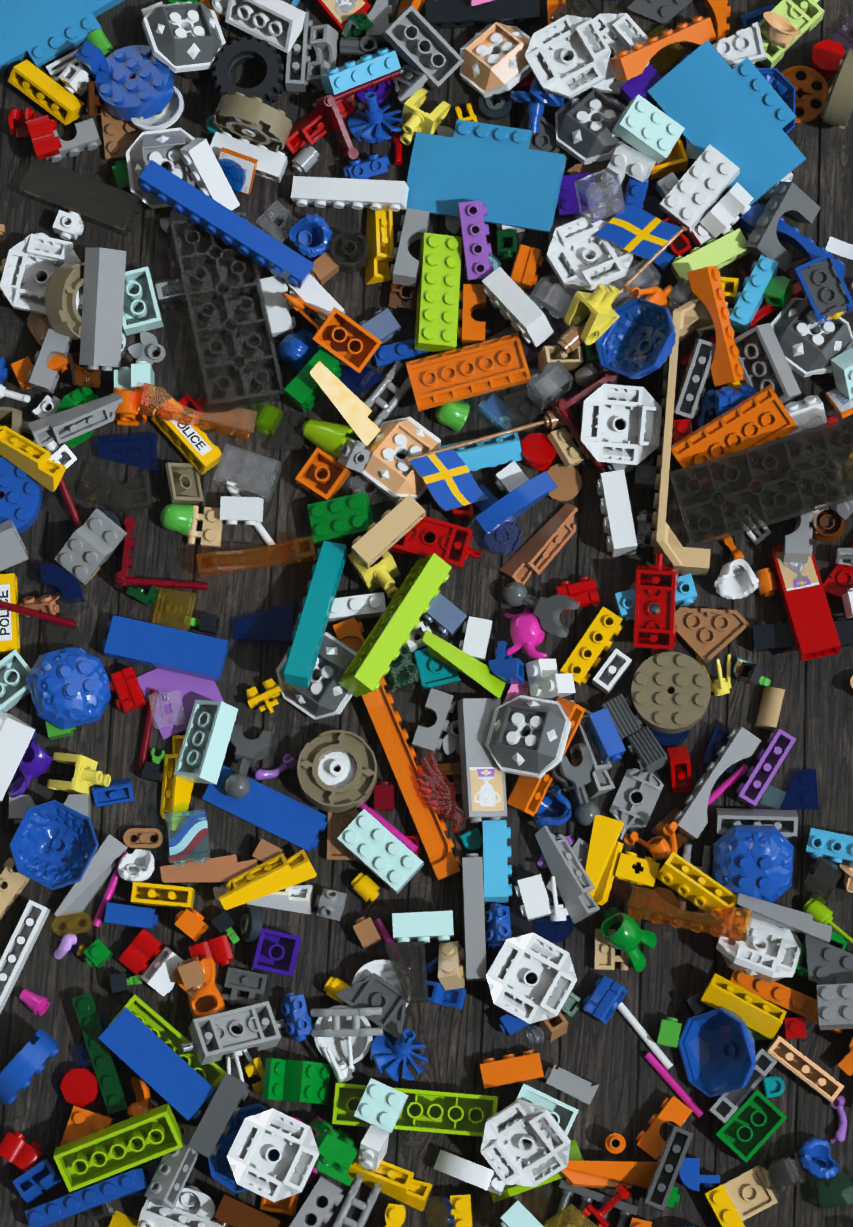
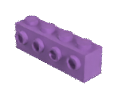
(474, 240)
(765, 770)

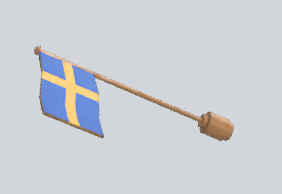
(638, 235)
(449, 476)

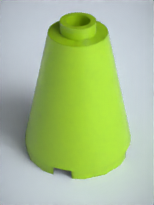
(328, 436)

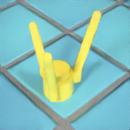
(721, 685)

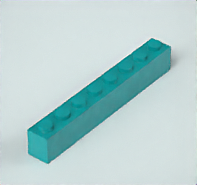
(315, 614)

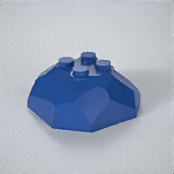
(717, 1052)

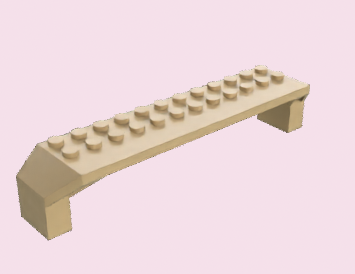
(696, 561)

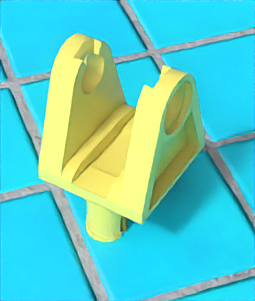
(419, 121)
(599, 306)
(378, 575)
(84, 775)

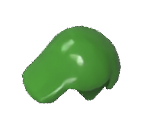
(453, 414)
(177, 517)

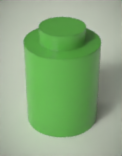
(100, 40)

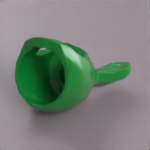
(628, 938)

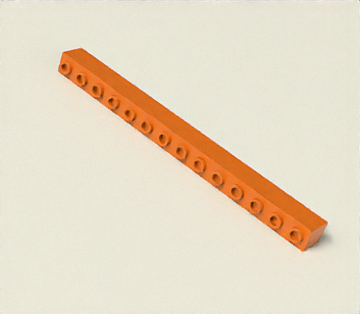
(403, 765)

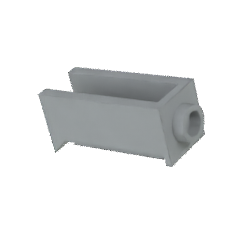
(570, 1084)

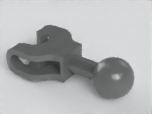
(545, 608)
(246, 754)
(575, 776)

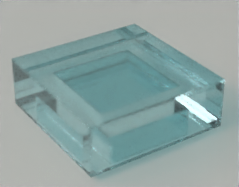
(773, 797)

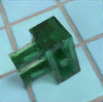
(402, 671)

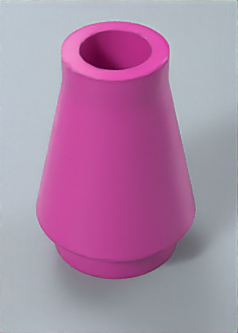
(35, 1002)

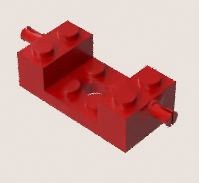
(450, 542)
(655, 586)

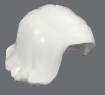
(736, 580)

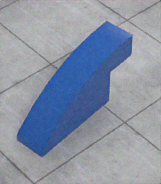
(516, 502)

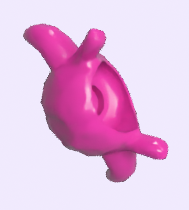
(526, 633)

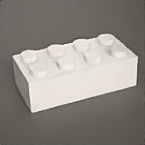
(699, 188)
(517, 307)
(618, 514)

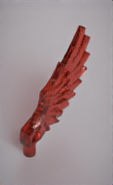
(439, 792)

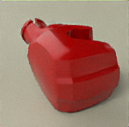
(17, 122)

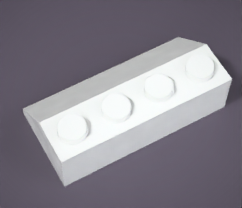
(267, 20)
(14, 740)

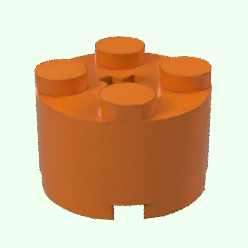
(127, 410)

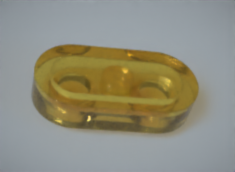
(72, 924)

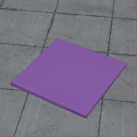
(190, 687)

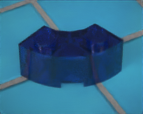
(62, 580)

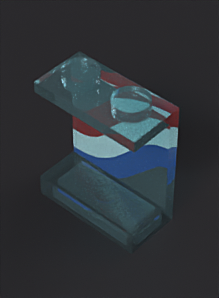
(188, 837)

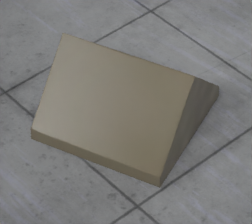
(184, 483)

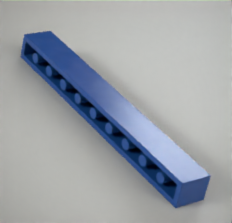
(225, 224)

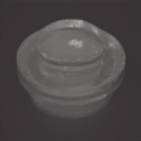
(535, 1035)

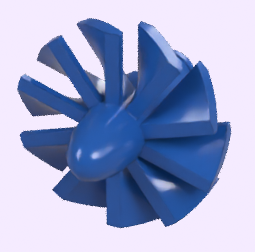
(535, 100)
(372, 122)
(395, 1053)

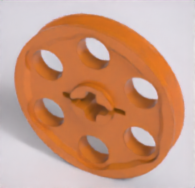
(808, 93)

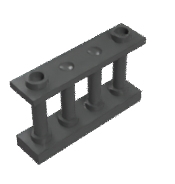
(588, 1196)

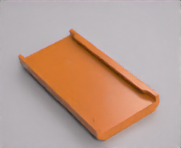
(468, 371)
(746, 425)

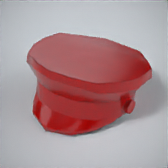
(826, 57)
(538, 451)
(80, 1086)

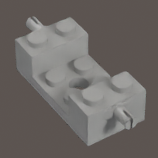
(214, 1037)

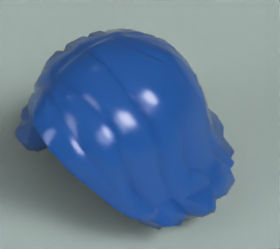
(311, 235)
(297, 349)
(554, 809)
(817, 1159)

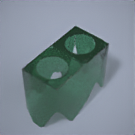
(836, 1193)

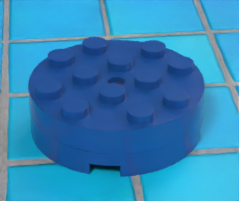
(134, 83)
(21, 496)
(24, 1064)

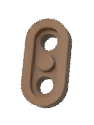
(143, 836)

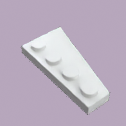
(742, 45)

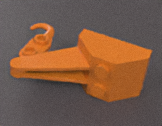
(339, 334)

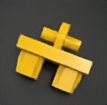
(272, 692)
(253, 1069)

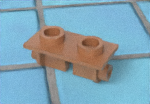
(45, 603)

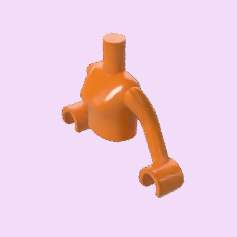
(654, 294)
(657, 846)

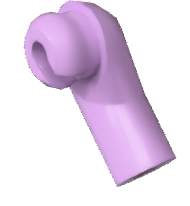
(65, 945)

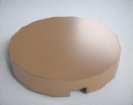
(567, 481)

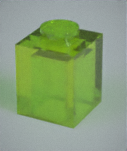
(269, 419)

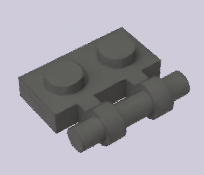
(244, 981)

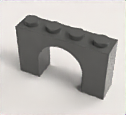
(764, 238)

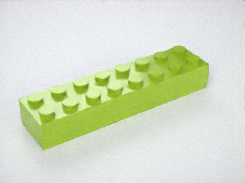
(395, 625)
(423, 1110)

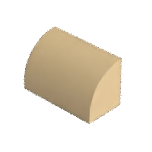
(770, 708)

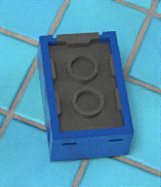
(824, 288)

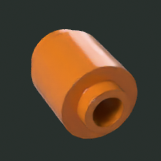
(767, 582)
(608, 1143)

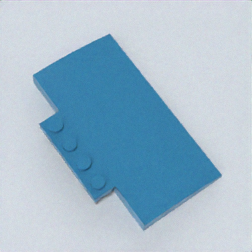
(46, 27)
(732, 113)
(488, 166)

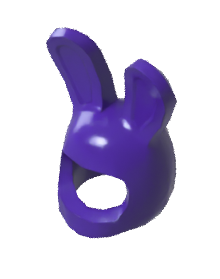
(33, 764)

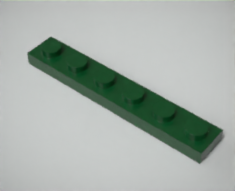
(99, 1054)

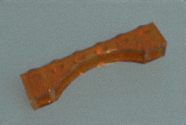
(158, 402)
(283, 553)
(728, 923)

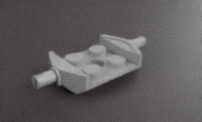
(635, 814)

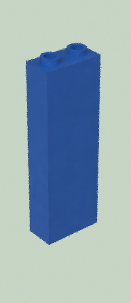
(165, 648)
(269, 812)
(158, 1064)

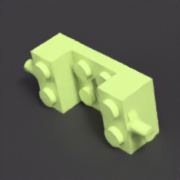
(801, 14)

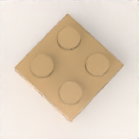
(750, 1193)

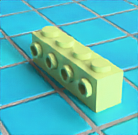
(716, 252)

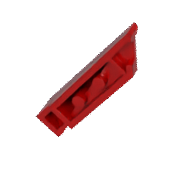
(314, 126)

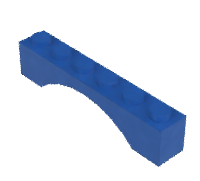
(789, 234)
(87, 1198)

